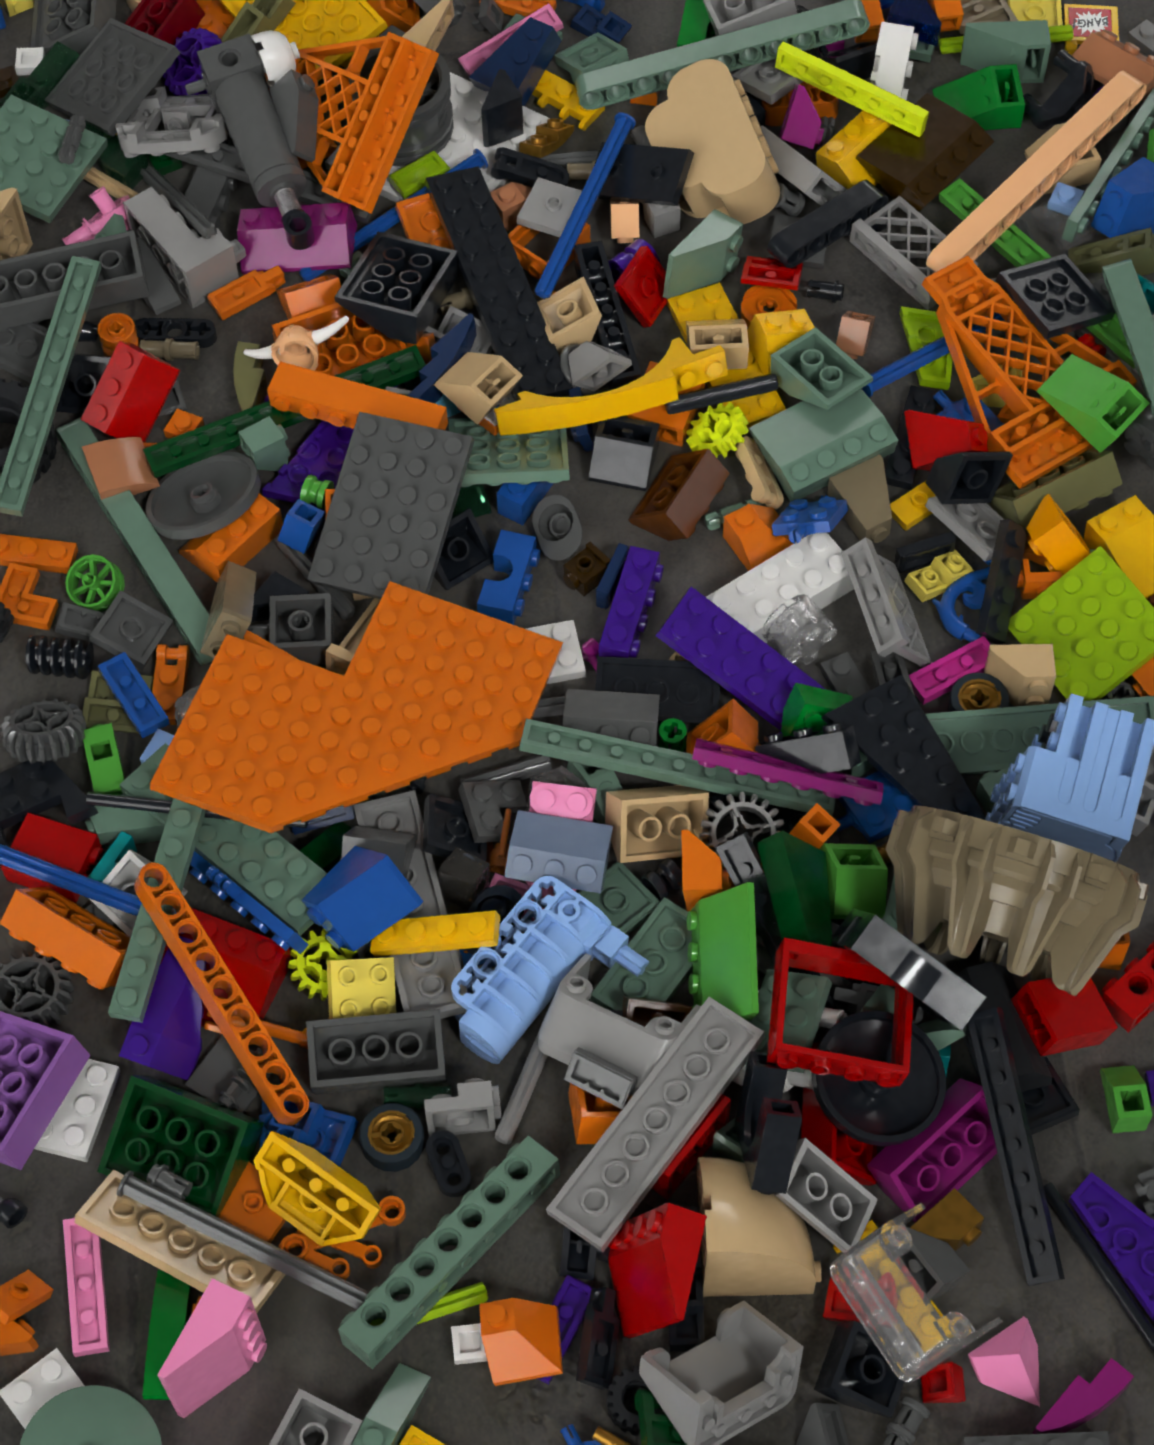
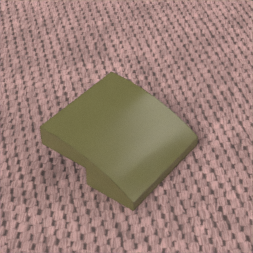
(104, 708)

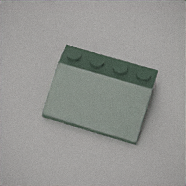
(814, 443)

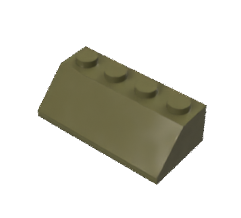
(1069, 485)

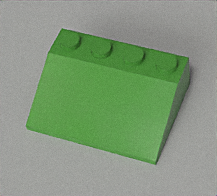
(725, 950)

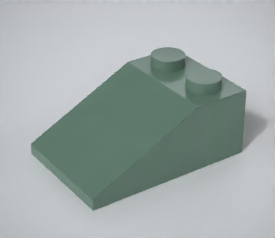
(704, 255)
(817, 370)

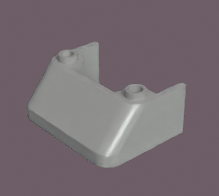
(583, 1024)

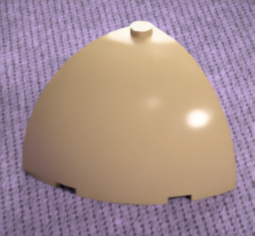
(749, 1237)

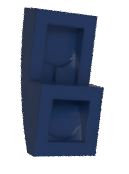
(590, 21)

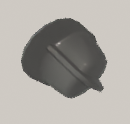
(557, 527)

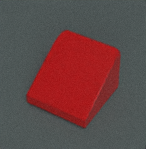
(944, 1384)

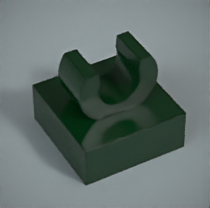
(164, 164)

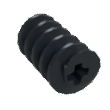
(59, 659)

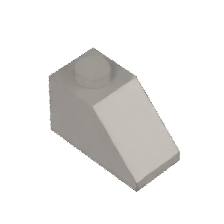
(595, 365)

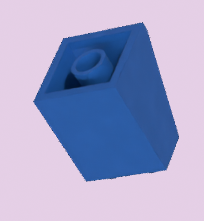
(1127, 201)
(360, 898)

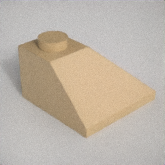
(570, 315)

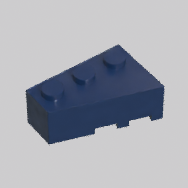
(522, 57)

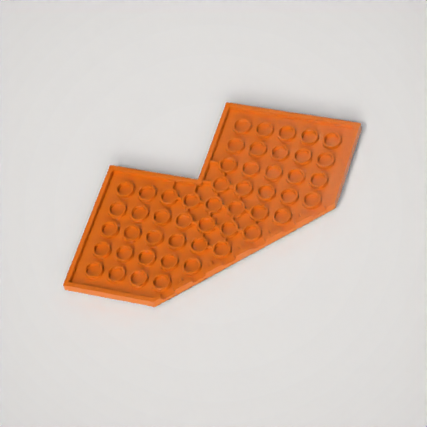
(292, 740)

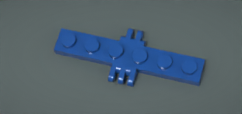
(245, 904)

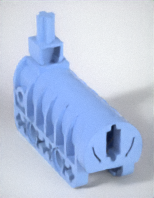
(533, 965)

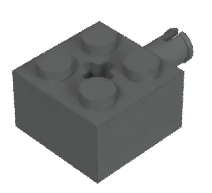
(300, 626)

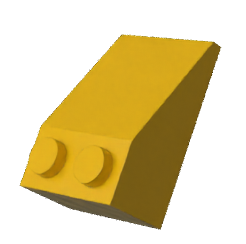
(1128, 538)

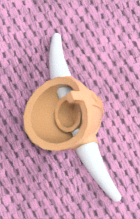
(297, 345)

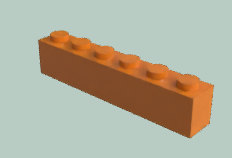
(341, 400)

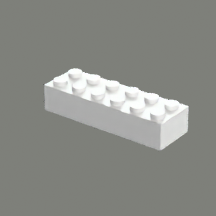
(806, 568)

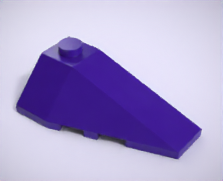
(172, 1023)

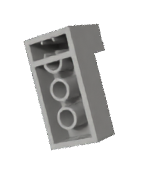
(190, 261)

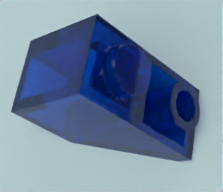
(918, 15)

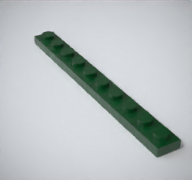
(224, 433)

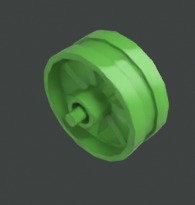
(94, 582)

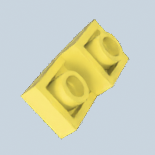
(935, 579)

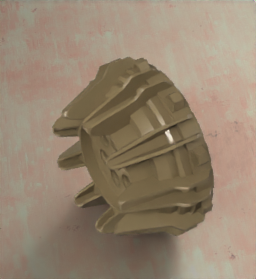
(1016, 889)

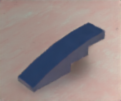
(444, 356)

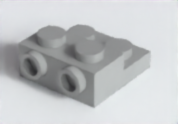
(469, 1112)

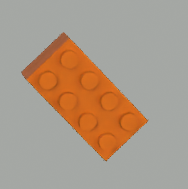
(68, 934)

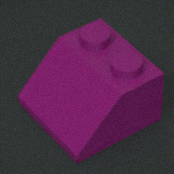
(801, 120)

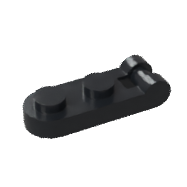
(526, 168)

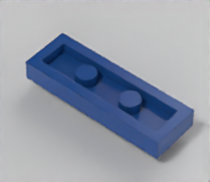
(133, 694)

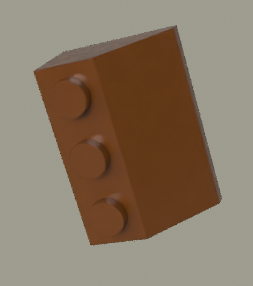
(680, 495)

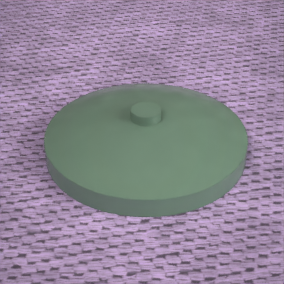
(92, 1418)

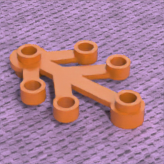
(351, 1247)

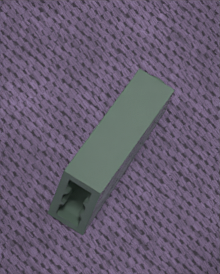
(112, 821)

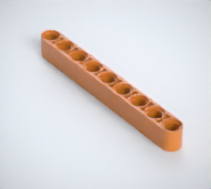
(221, 1009)

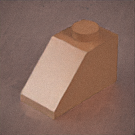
(509, 201)
(855, 333)

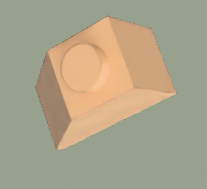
(624, 220)

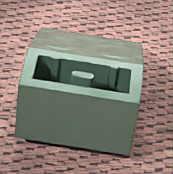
(1006, 44)

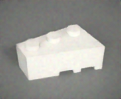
(892, 58)

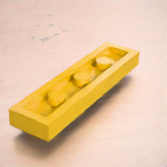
(438, 934)

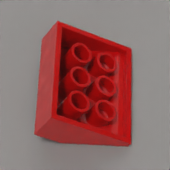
(252, 959)
(655, 1266)

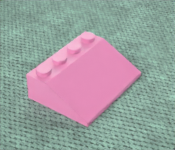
(213, 1348)

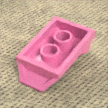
(562, 801)

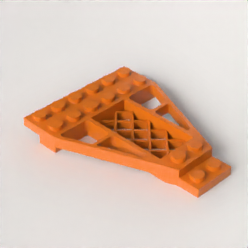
(374, 120)
(1039, 434)

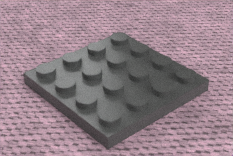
(112, 76)

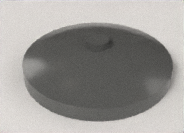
(203, 496)

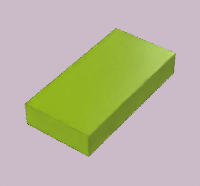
(413, 176)

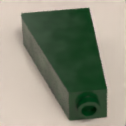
(797, 887)

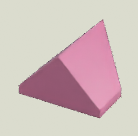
(1010, 1362)

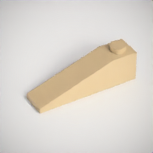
(432, 27)

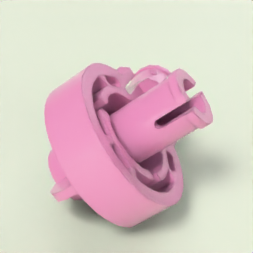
(98, 221)

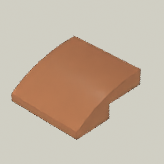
(119, 466)

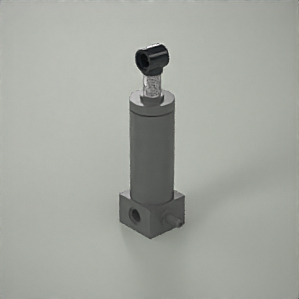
(240, 93)

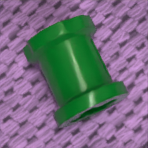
(668, 736)

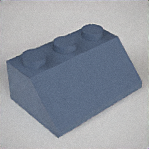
(559, 848)

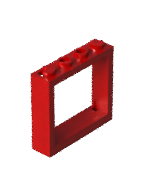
(850, 965)

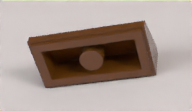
(644, 1010)

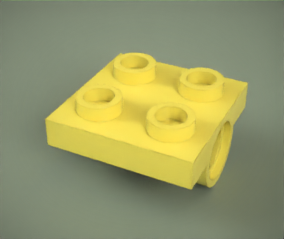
(361, 987)

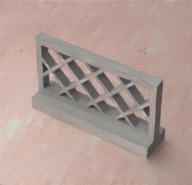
(891, 260)
(885, 603)

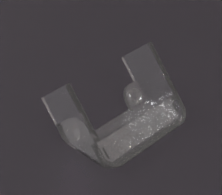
(895, 1306)

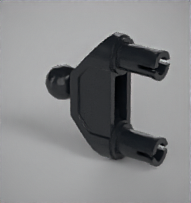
(1067, 98)

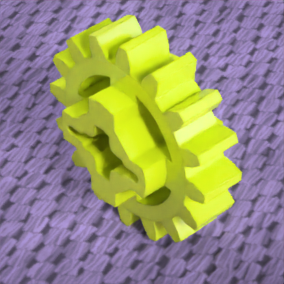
(718, 429)
(311, 965)

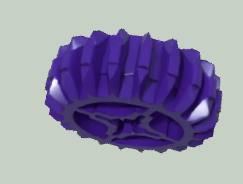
(187, 65)

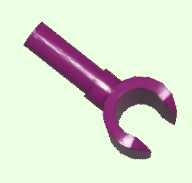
(589, 651)

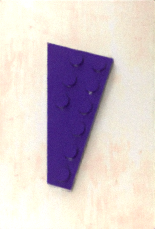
(318, 455)
(1122, 1233)

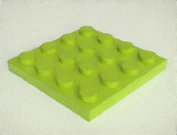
(1096, 627)

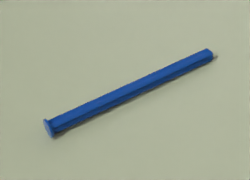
(584, 205)
(391, 217)
(914, 361)
(69, 880)

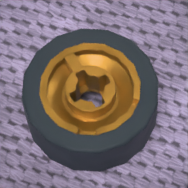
(978, 688)
(407, 1144)

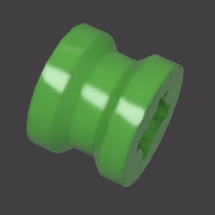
(314, 491)

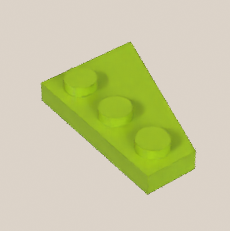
(921, 329)

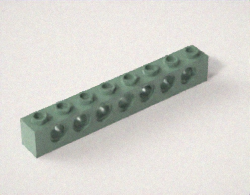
(448, 1267)

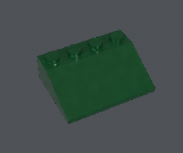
(186, 1133)

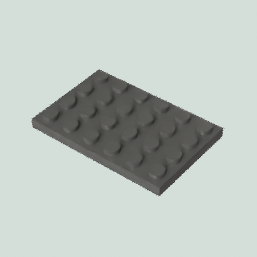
(390, 507)

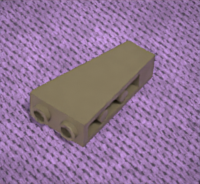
(230, 608)

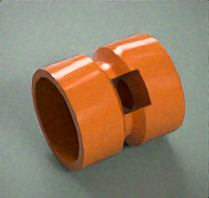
(116, 328)

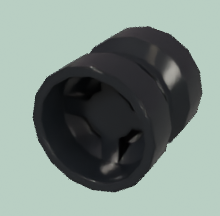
(664, 879)

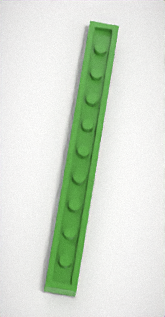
(1022, 250)

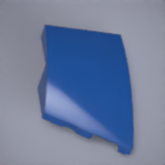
(319, 1128)

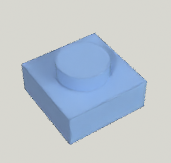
(1064, 199)

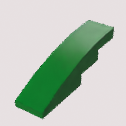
(168, 1318)

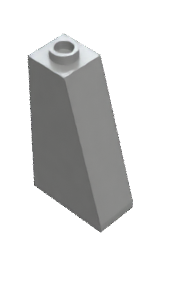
(801, 171)

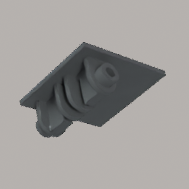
(224, 1079)

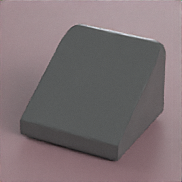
(174, 401)

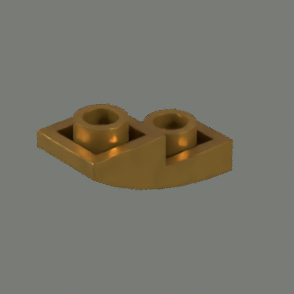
(547, 138)

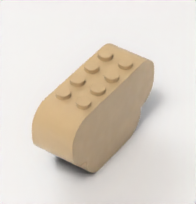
(729, 157)

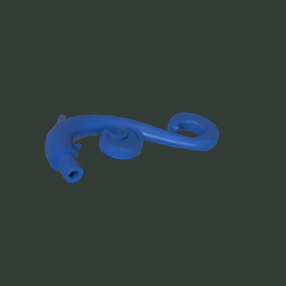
(946, 606)

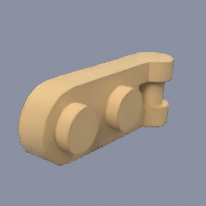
(759, 474)

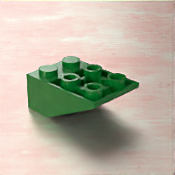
(987, 96)

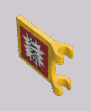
(1089, 19)

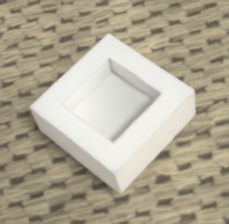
(28, 59)
(468, 1344)

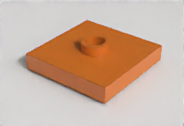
(249, 1208)

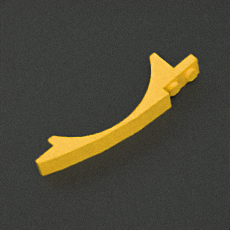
(674, 373)

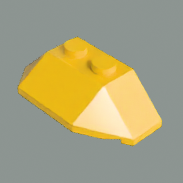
(313, 1192)

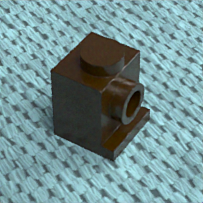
(586, 569)

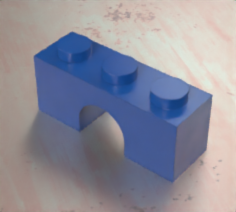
(515, 556)

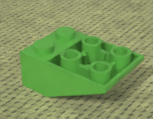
(1093, 400)

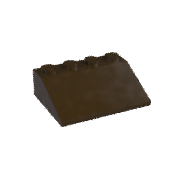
(927, 164)

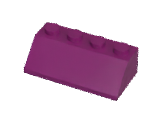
(266, 243)
(941, 1155)

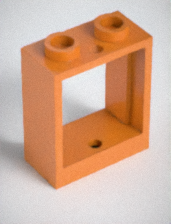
(529, 261)

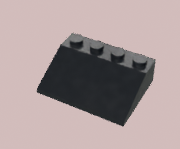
(399, 285)

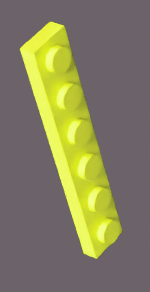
(851, 89)

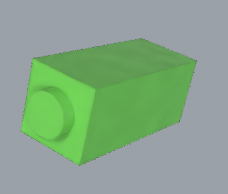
(104, 759)

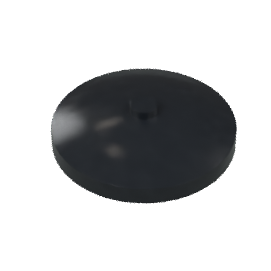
(876, 1112)

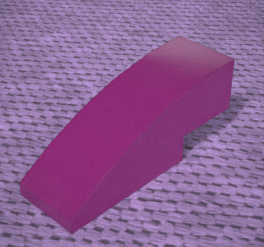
(1085, 1400)

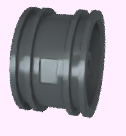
(433, 117)

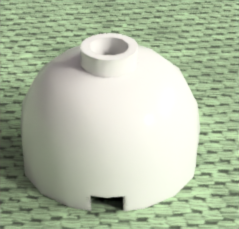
(275, 54)

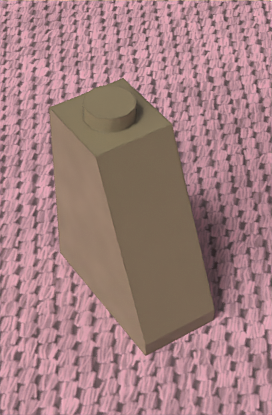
(866, 499)

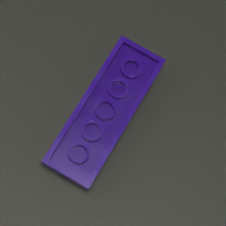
(732, 656)

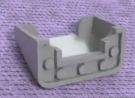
(727, 1379)

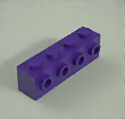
(630, 604)

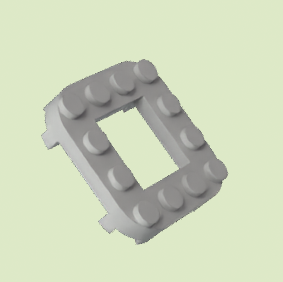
(139, 133)

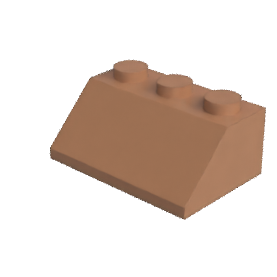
(1111, 56)

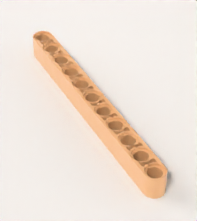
(1039, 172)

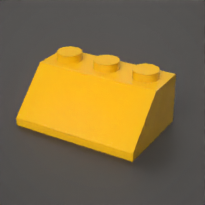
(839, 154)

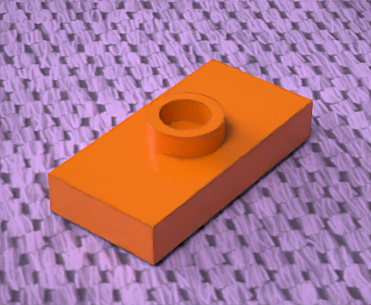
(22, 1295)

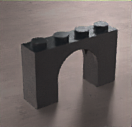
(767, 1125)

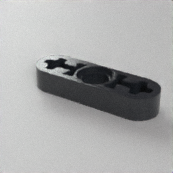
(184, 324)

